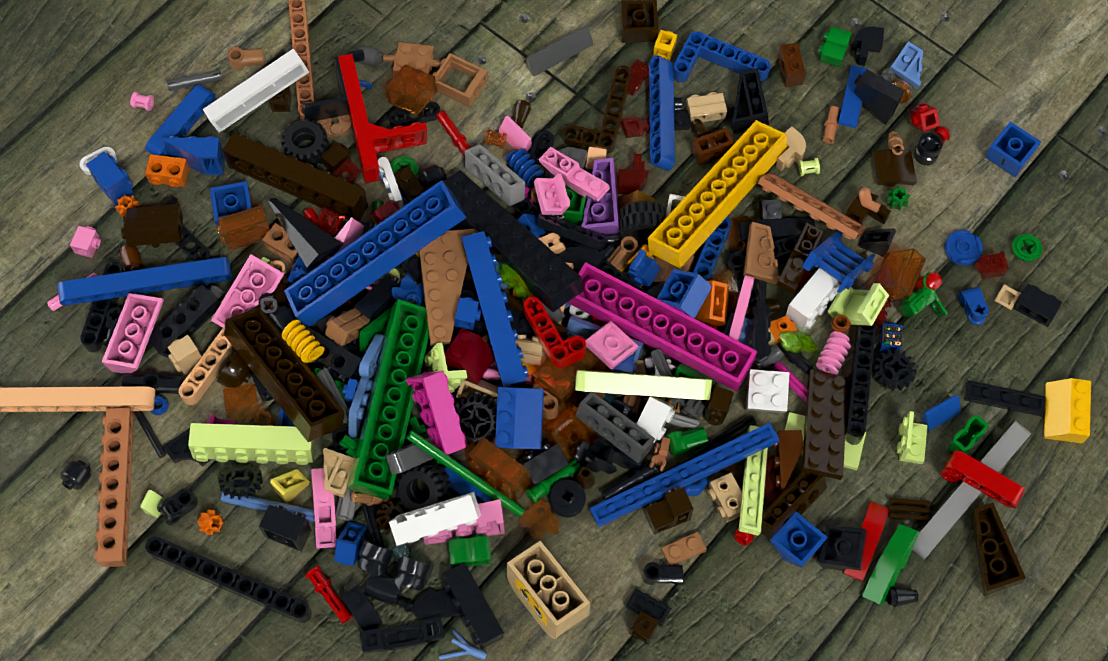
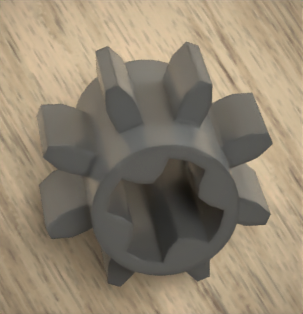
(692, 407)

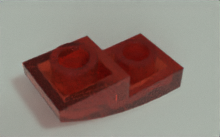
(639, 73)

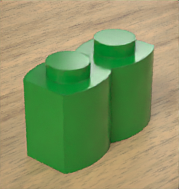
(835, 46)
(968, 435)
(470, 551)

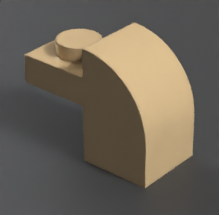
(795, 149)

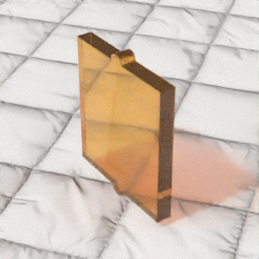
(241, 402)

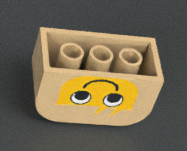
(547, 590)

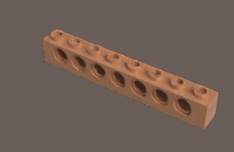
(117, 554)

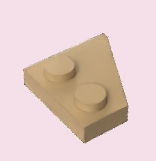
(337, 472)

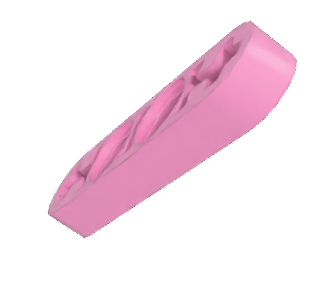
(741, 307)

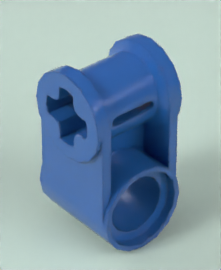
(974, 305)

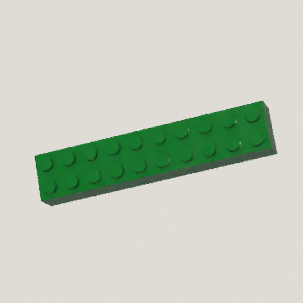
(390, 399)

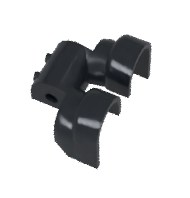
(603, 455)
(383, 586)

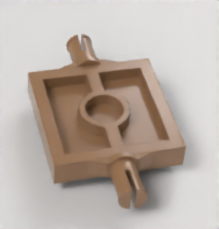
(413, 55)

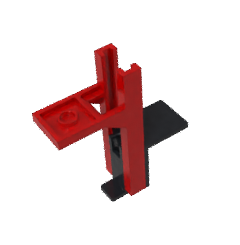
(366, 135)

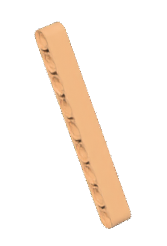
(212, 353)
(76, 399)

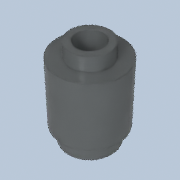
(372, 56)

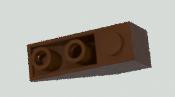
(788, 453)

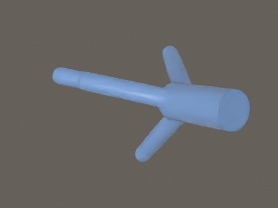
(467, 649)

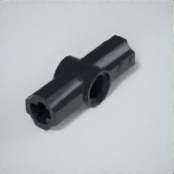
(164, 383)

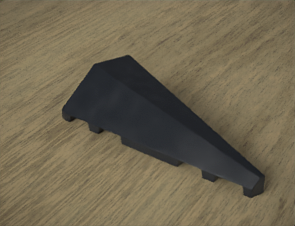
(308, 239)

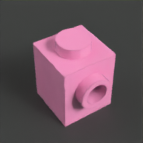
(85, 241)

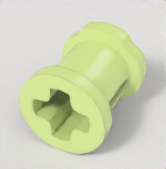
(810, 166)

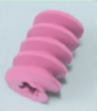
(833, 353)

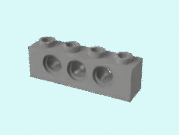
(495, 175)

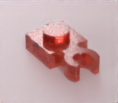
(635, 127)

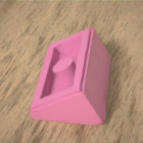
(515, 135)

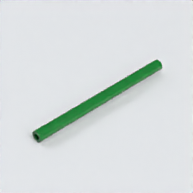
(465, 473)

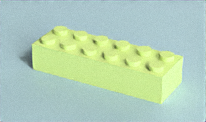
(249, 443)

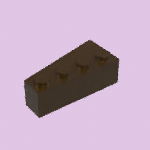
(995, 553)

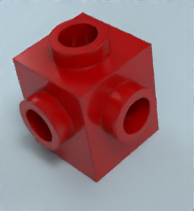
(924, 117)

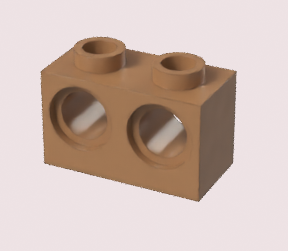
(281, 247)

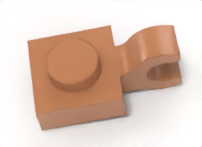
(660, 452)

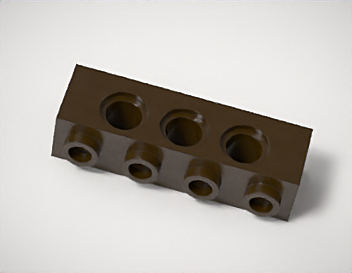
(795, 498)

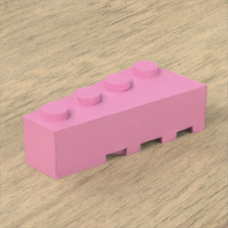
(489, 524)

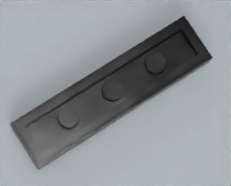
(1004, 398)

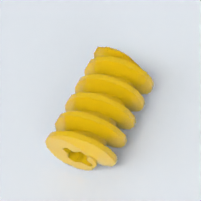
(302, 341)

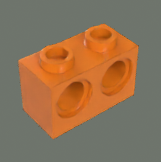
(168, 167)

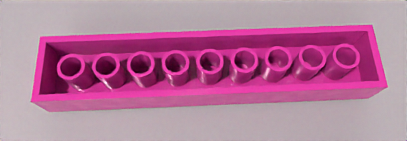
(664, 327)

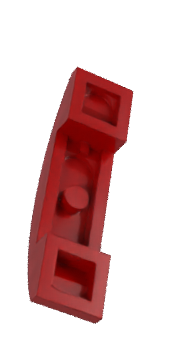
(873, 523)

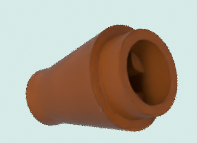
(840, 324)

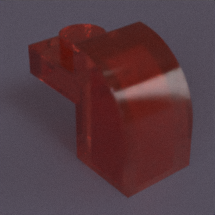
(633, 179)

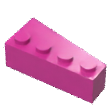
(438, 410)

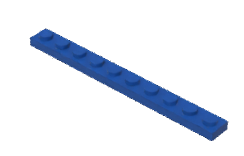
(684, 474)

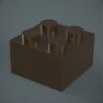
(639, 21)

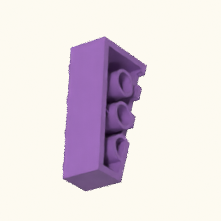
(603, 215)

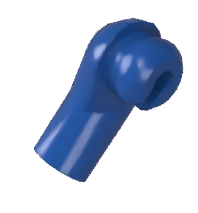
(696, 488)

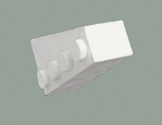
(435, 518)

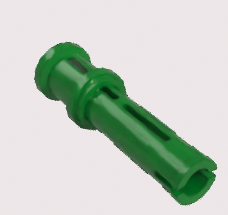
(545, 486)

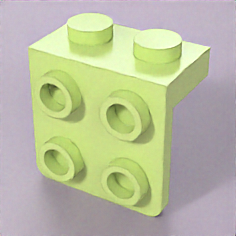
(436, 361)

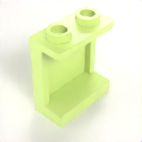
(859, 305)

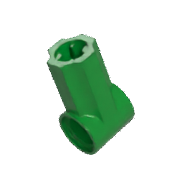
(683, 441)

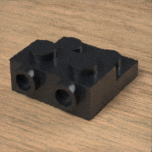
(842, 548)

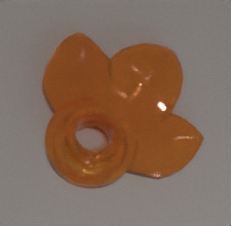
(538, 523)

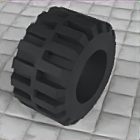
(305, 131)
(640, 219)
(432, 476)

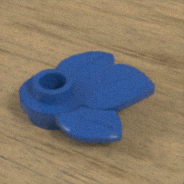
(409, 291)

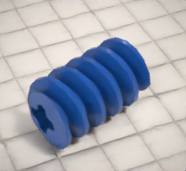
(524, 166)

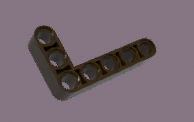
(609, 117)

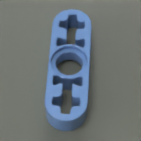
(370, 360)

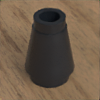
(901, 596)

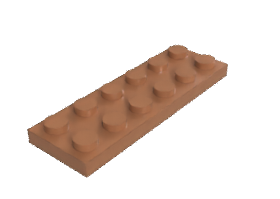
(806, 202)

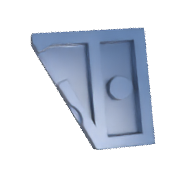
(909, 65)

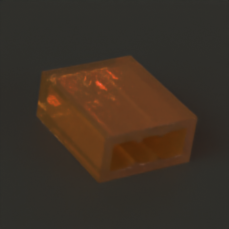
(243, 228)
(900, 272)

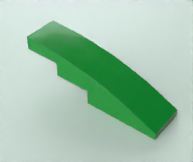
(890, 563)

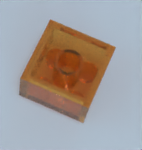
(411, 89)

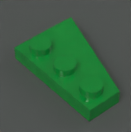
(377, 326)

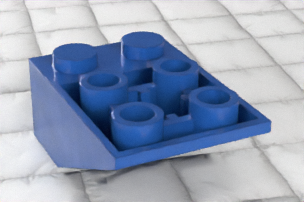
(201, 153)

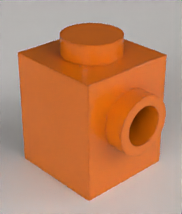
(781, 325)

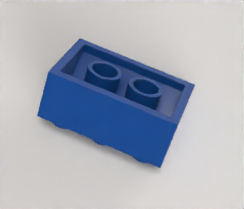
(519, 418)

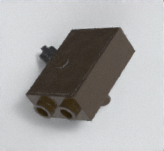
(153, 224)

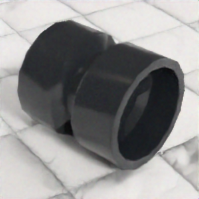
(928, 148)

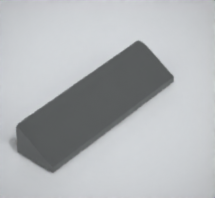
(559, 51)

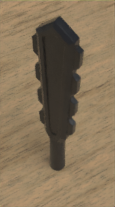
(760, 335)

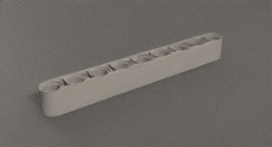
(966, 494)

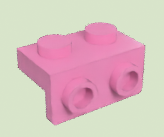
(552, 195)

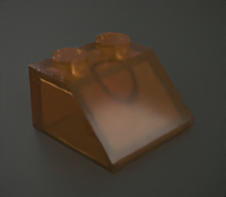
(568, 431)

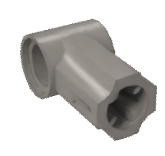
(345, 507)

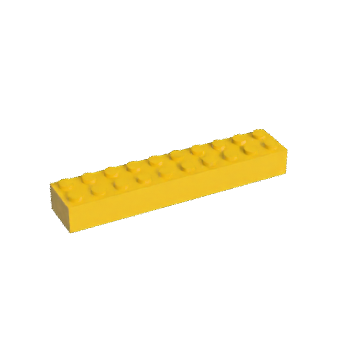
(717, 194)

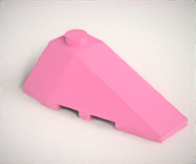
(252, 281)

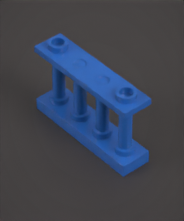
(831, 247)

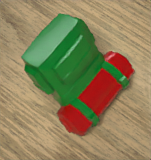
(922, 296)

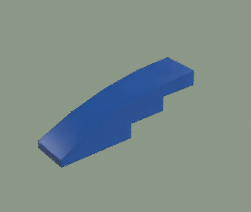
(851, 103)

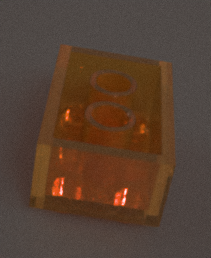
(562, 381)
(499, 469)

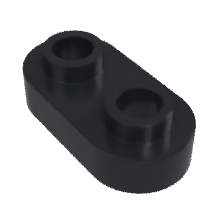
(539, 147)

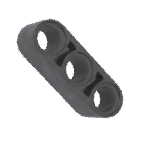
(407, 457)

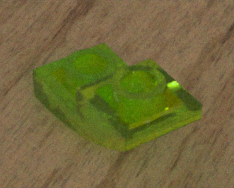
(514, 281)
(797, 341)

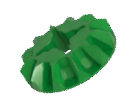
(403, 162)
(1029, 241)

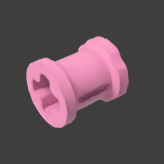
(142, 101)

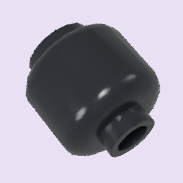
(431, 175)
(75, 475)

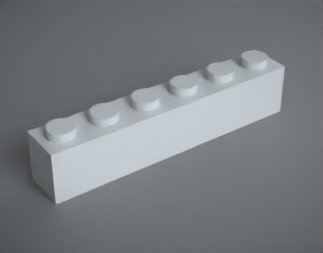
(255, 90)

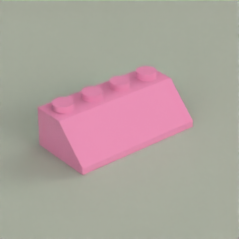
(132, 333)

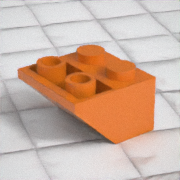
(715, 305)

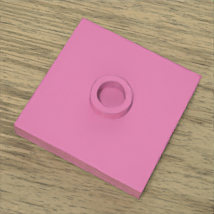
(611, 345)

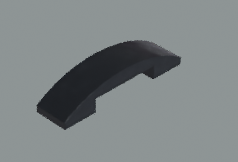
(402, 636)

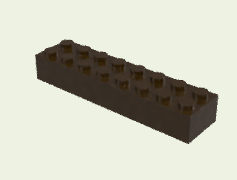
(295, 177)
(284, 374)

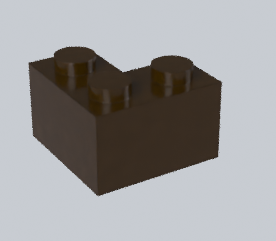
(670, 512)

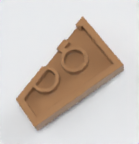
(760, 255)

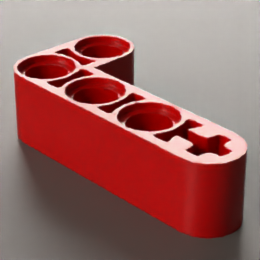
(549, 331)
(982, 478)

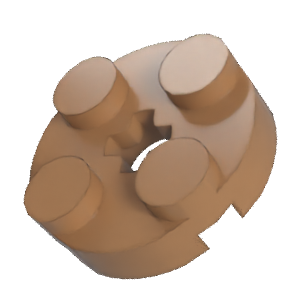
(334, 130)

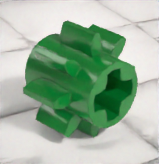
(897, 198)

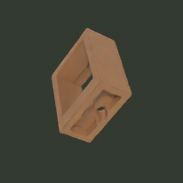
(480, 78)

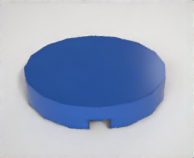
(963, 248)

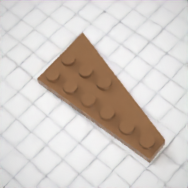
(443, 274)

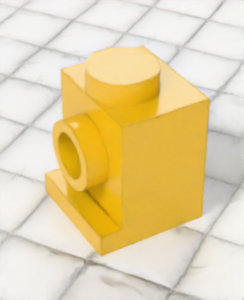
(665, 44)

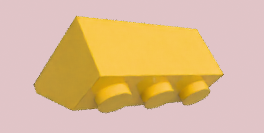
(1067, 410)

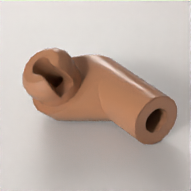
(866, 200)

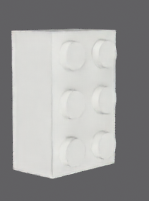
(812, 300)

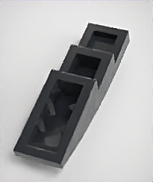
(780, 227)

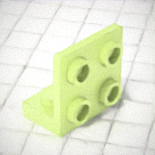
(912, 440)

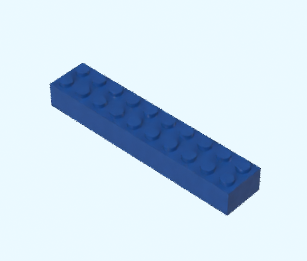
(374, 254)

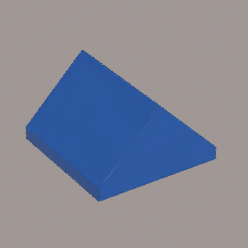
(797, 540)

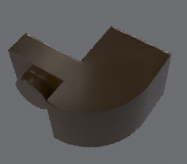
(860, 213)

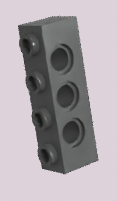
(615, 427)

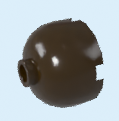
(234, 372)

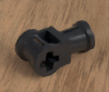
(112, 314)

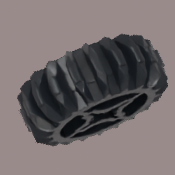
(478, 403)

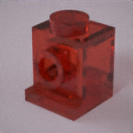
(348, 167)
(988, 270)

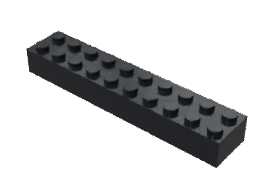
(515, 245)

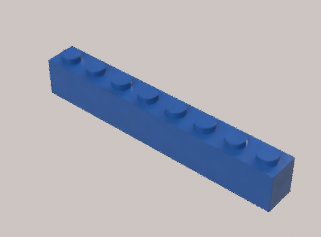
(494, 310)

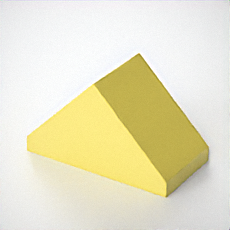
(289, 484)

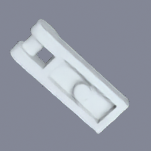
(389, 181)

